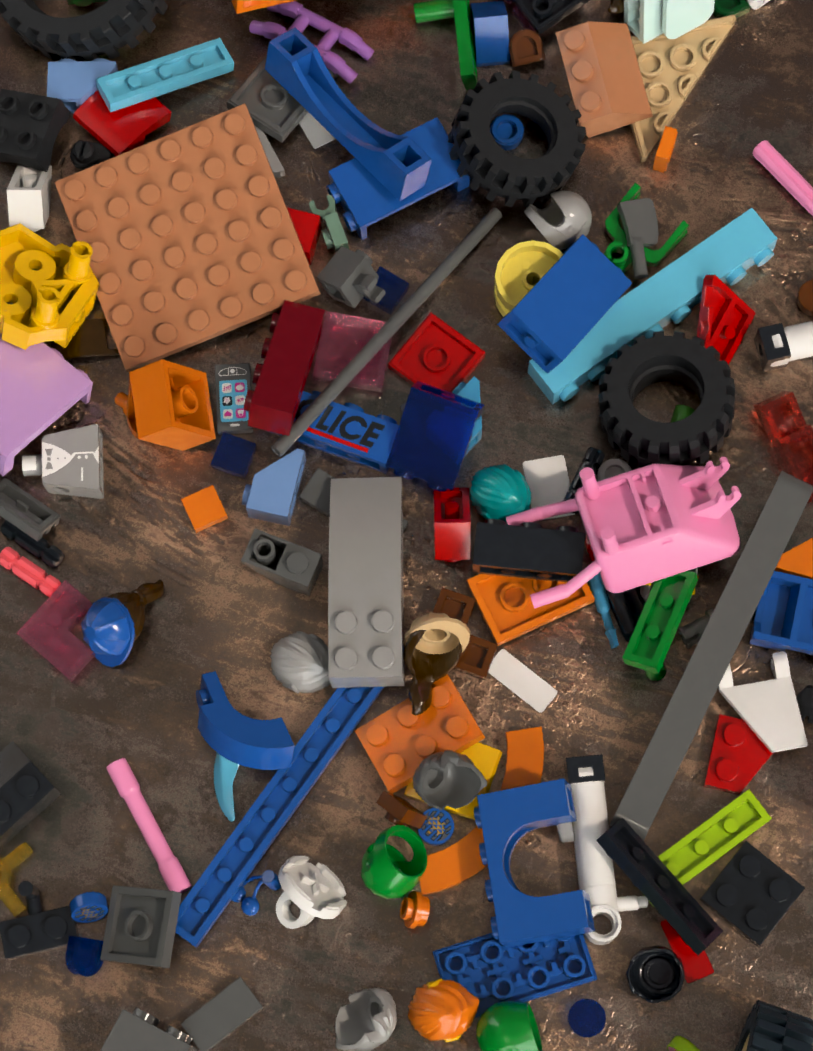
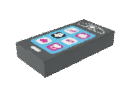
(231, 390)

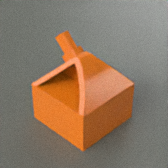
(168, 405)

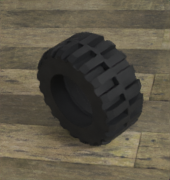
(666, 360)

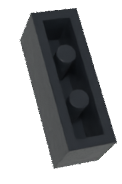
(528, 551)

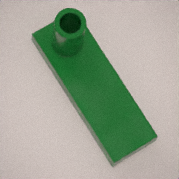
(460, 10)
(659, 624)

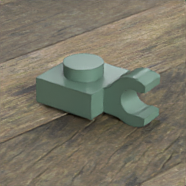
(333, 234)

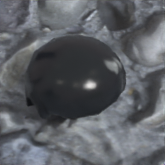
(655, 974)

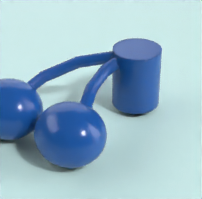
(250, 905)

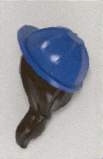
(117, 622)

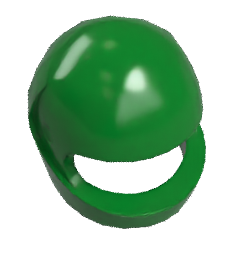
(387, 870)
(508, 1028)

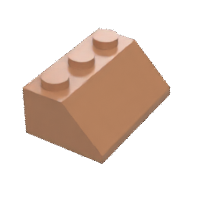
(603, 76)

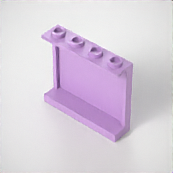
(34, 393)

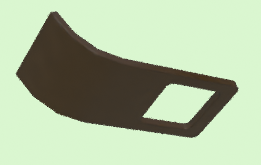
(87, 342)

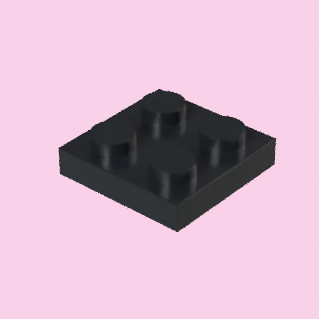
(752, 894)

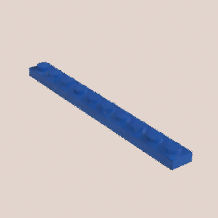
(272, 811)

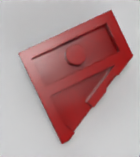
(722, 318)
(734, 756)

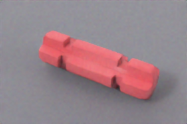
(28, 571)

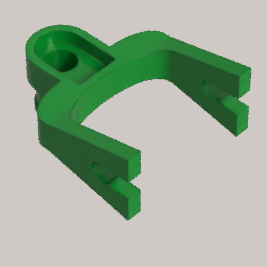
(619, 243)

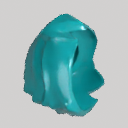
(499, 492)

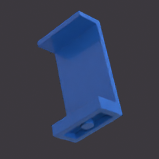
(369, 201)
(565, 304)

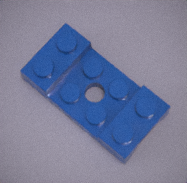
(785, 615)

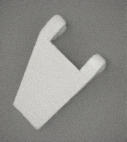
(769, 706)

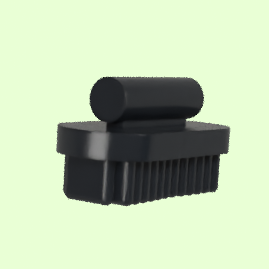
(626, 609)

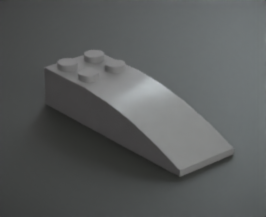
(366, 583)

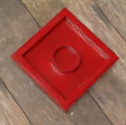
(436, 356)

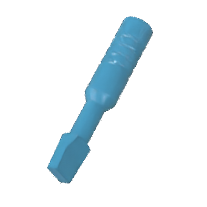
(603, 607)

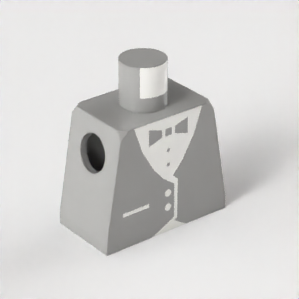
(70, 462)

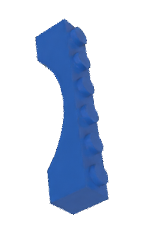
(389, 157)

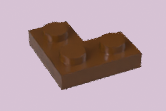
(479, 652)

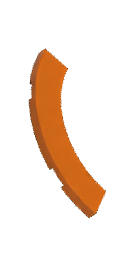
(463, 859)

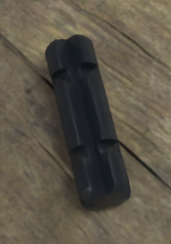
(593, 459)
(50, 555)

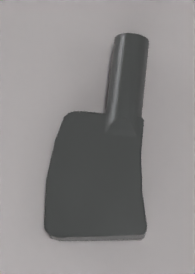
(640, 229)

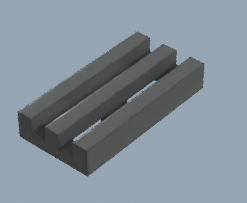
(20, 513)

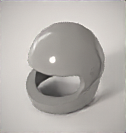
(563, 219)

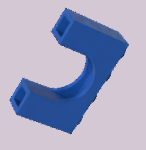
(504, 821)

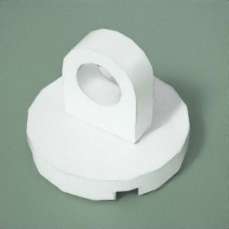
(312, 889)

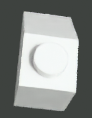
(29, 197)

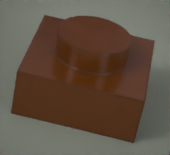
(400, 811)

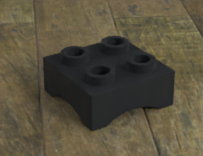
(29, 128)

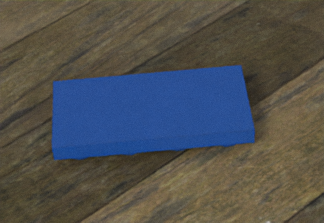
(516, 972)

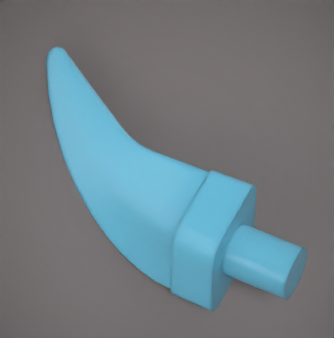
(223, 783)

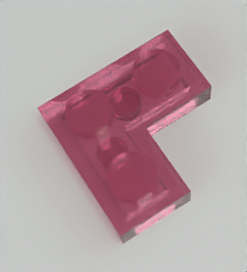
(50, 631)

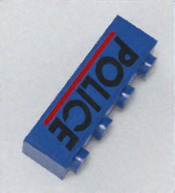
(349, 433)

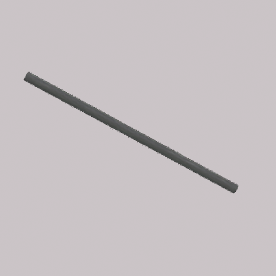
(387, 331)

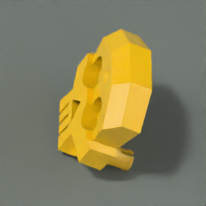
(48, 300)

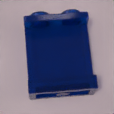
(433, 436)

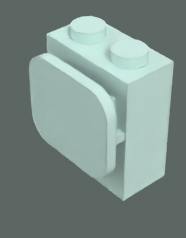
(667, 17)

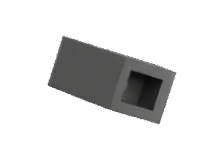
(283, 562)

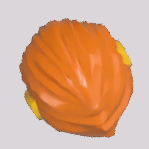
(442, 1010)

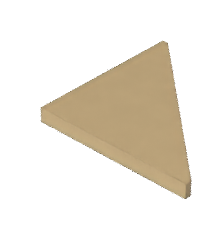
(670, 73)

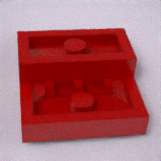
(122, 128)

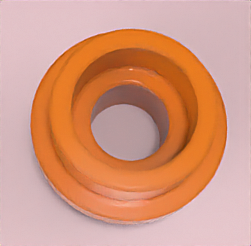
(415, 910)

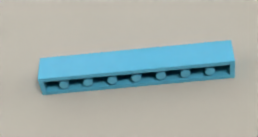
(660, 301)

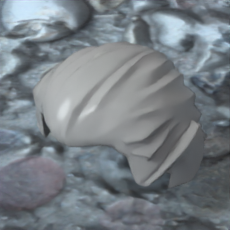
(301, 662)
(366, 1020)

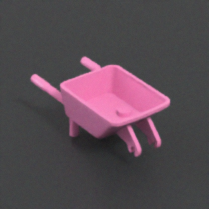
(646, 525)

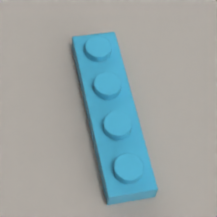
(165, 74)

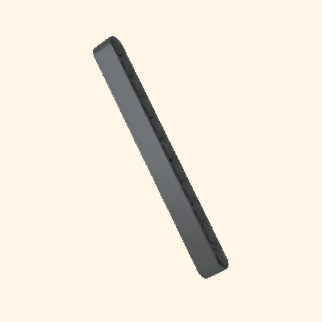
(713, 654)

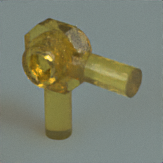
(7, 864)

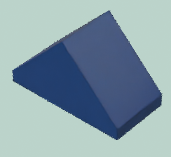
(490, 33)

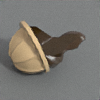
(431, 653)

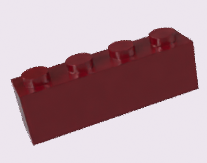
(285, 367)

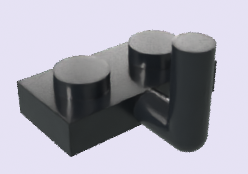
(37, 930)

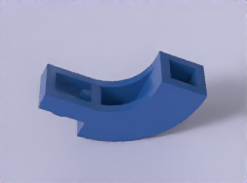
(238, 737)

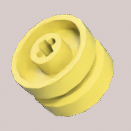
(521, 270)

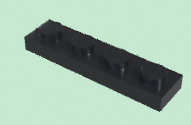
(659, 886)

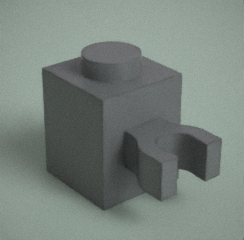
(350, 278)

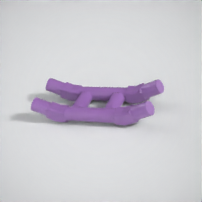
(333, 32)

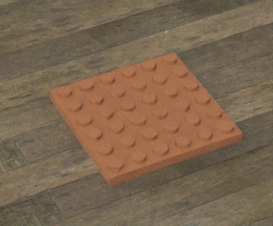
(187, 237)

